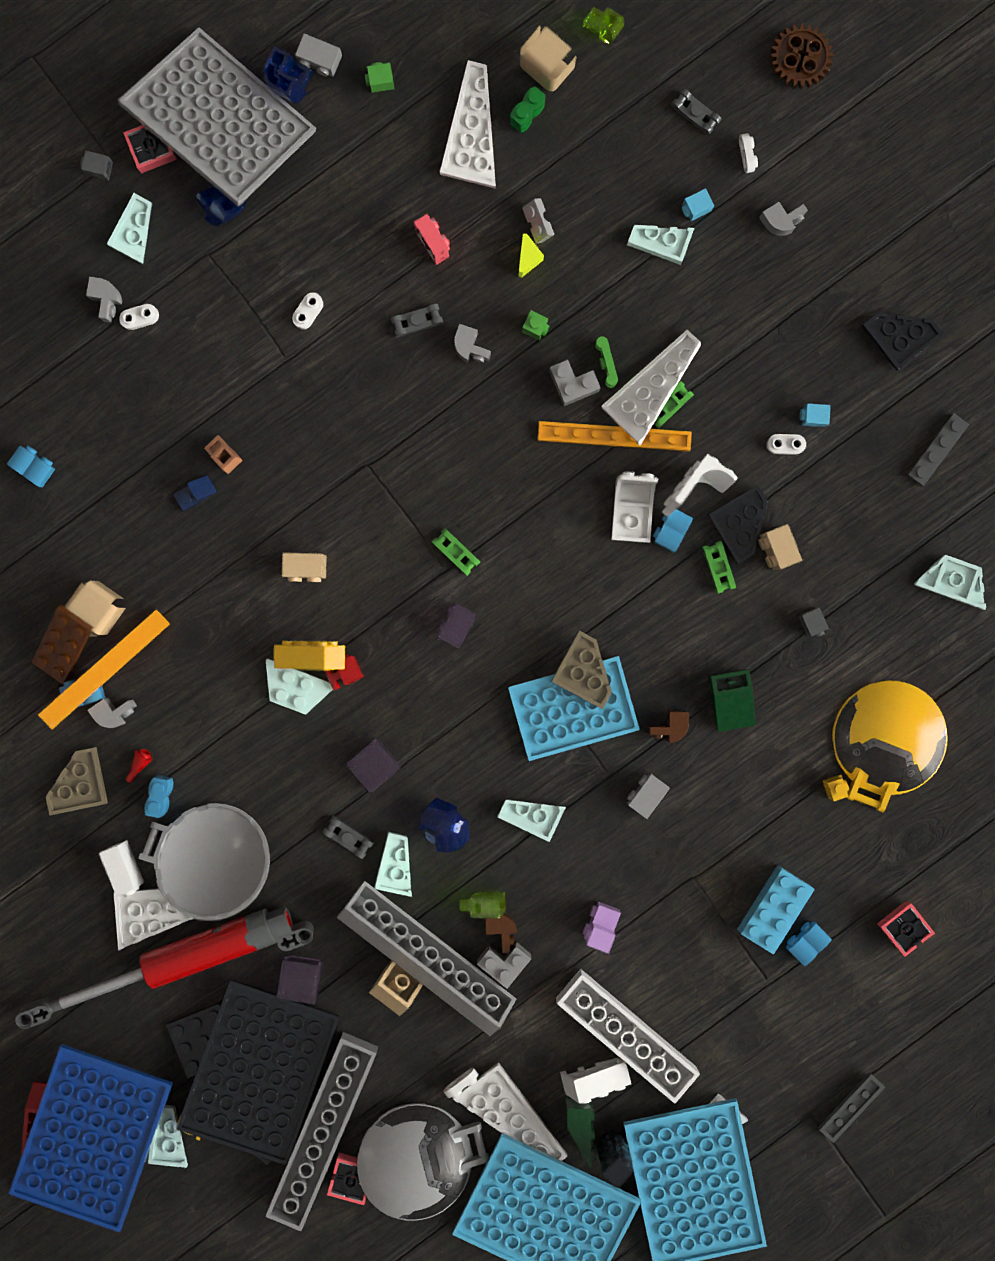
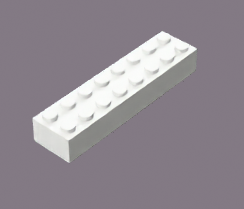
(627, 1036)

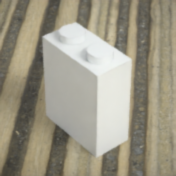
(122, 869)

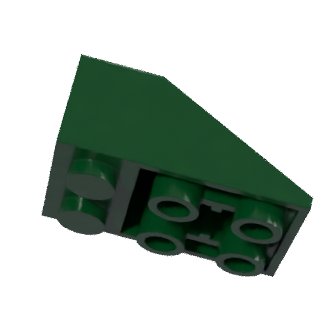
(732, 699)
(580, 1125)

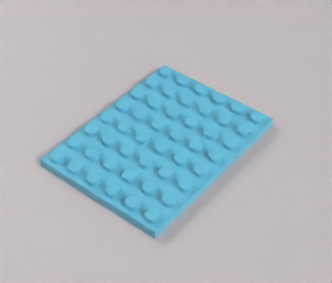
(695, 1183)
(543, 1209)

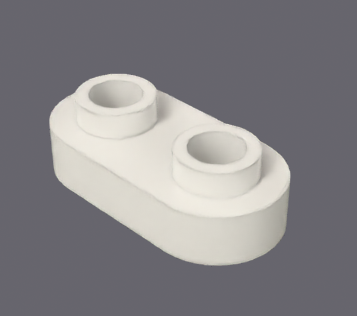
(748, 158)
(309, 311)
(138, 316)
(786, 444)
(455, 1088)

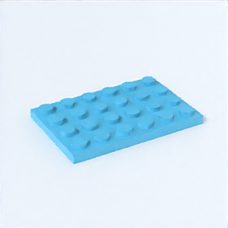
(560, 720)

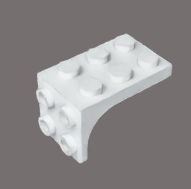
(705, 471)
(633, 507)

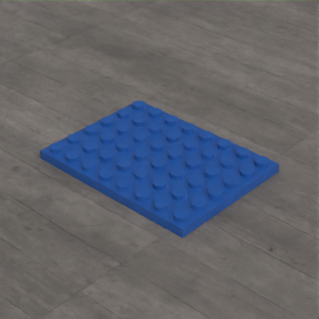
(90, 1138)

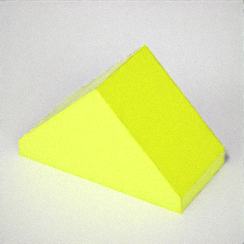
(530, 256)

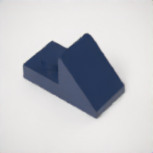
(195, 493)

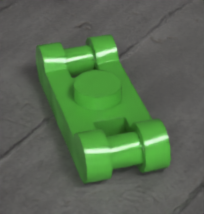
(607, 362)
(673, 403)
(455, 551)
(719, 567)

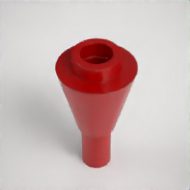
(140, 761)

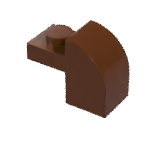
(676, 727)
(504, 925)

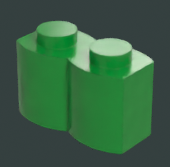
(527, 110)

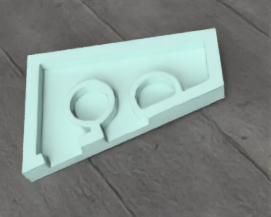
(132, 229)
(661, 242)
(534, 818)
(394, 866)
(167, 1143)

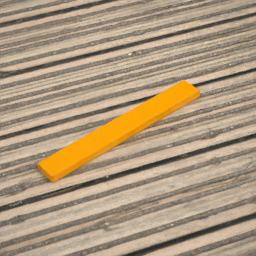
(612, 436)
(104, 669)

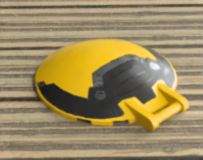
(888, 740)

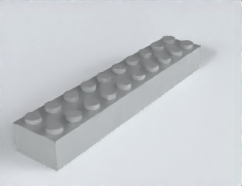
(427, 958)
(322, 1131)

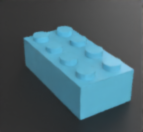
(775, 909)

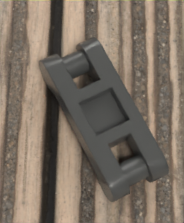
(696, 112)
(416, 320)
(348, 837)

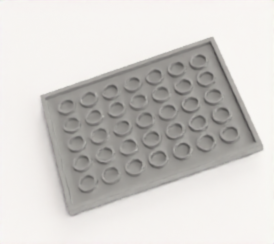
(217, 116)

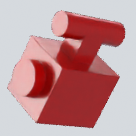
(348, 675)

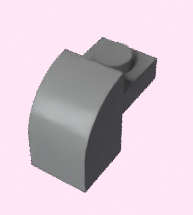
(779, 222)
(107, 294)
(465, 347)
(108, 716)

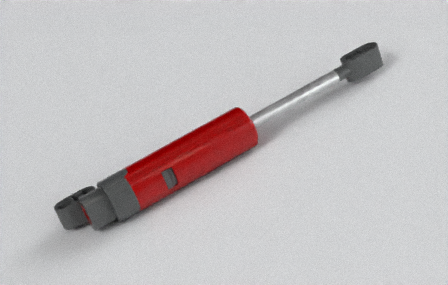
(187, 958)

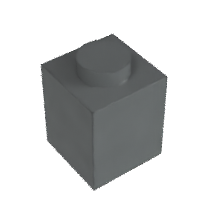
(96, 165)
(813, 622)

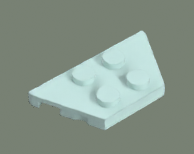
(955, 580)
(295, 688)

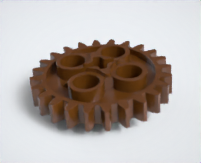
(784, 51)

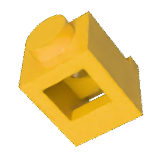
(836, 788)

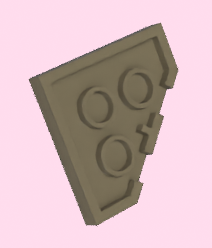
(584, 671)
(78, 784)

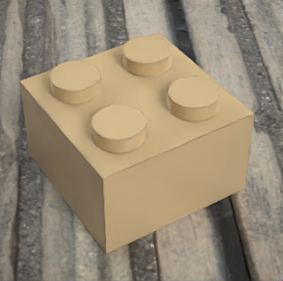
(780, 548)
(304, 566)
(396, 988)

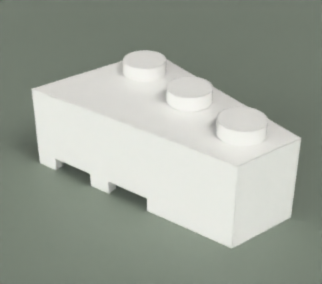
(596, 1081)

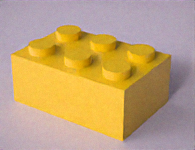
(309, 655)

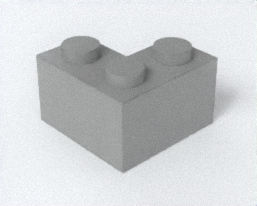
(571, 388)
(506, 967)

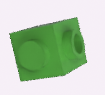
(379, 77)
(535, 325)

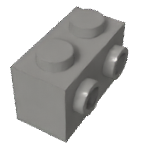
(318, 55)
(647, 795)

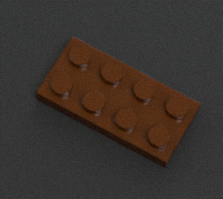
(62, 644)

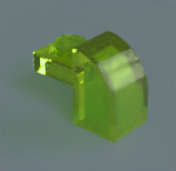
(605, 24)

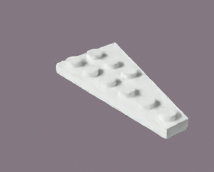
(470, 138)
(644, 396)
(144, 915)
(508, 1111)

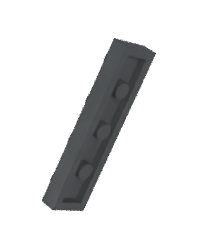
(937, 449)
(851, 1107)

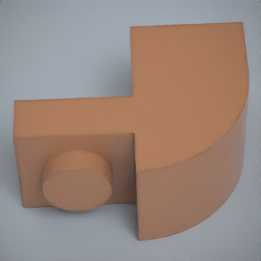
(223, 454)

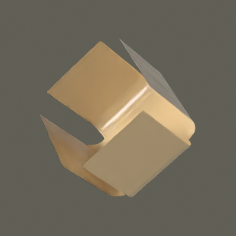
(543, 58)
(94, 606)

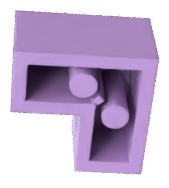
(600, 930)

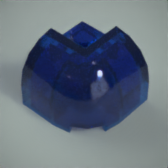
(286, 76)
(218, 207)
(444, 826)

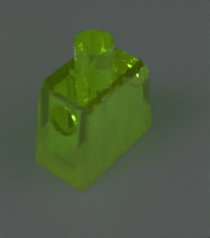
(492, 905)

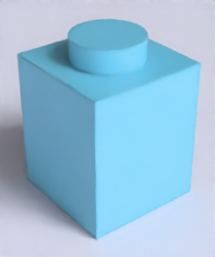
(697, 205)
(815, 415)

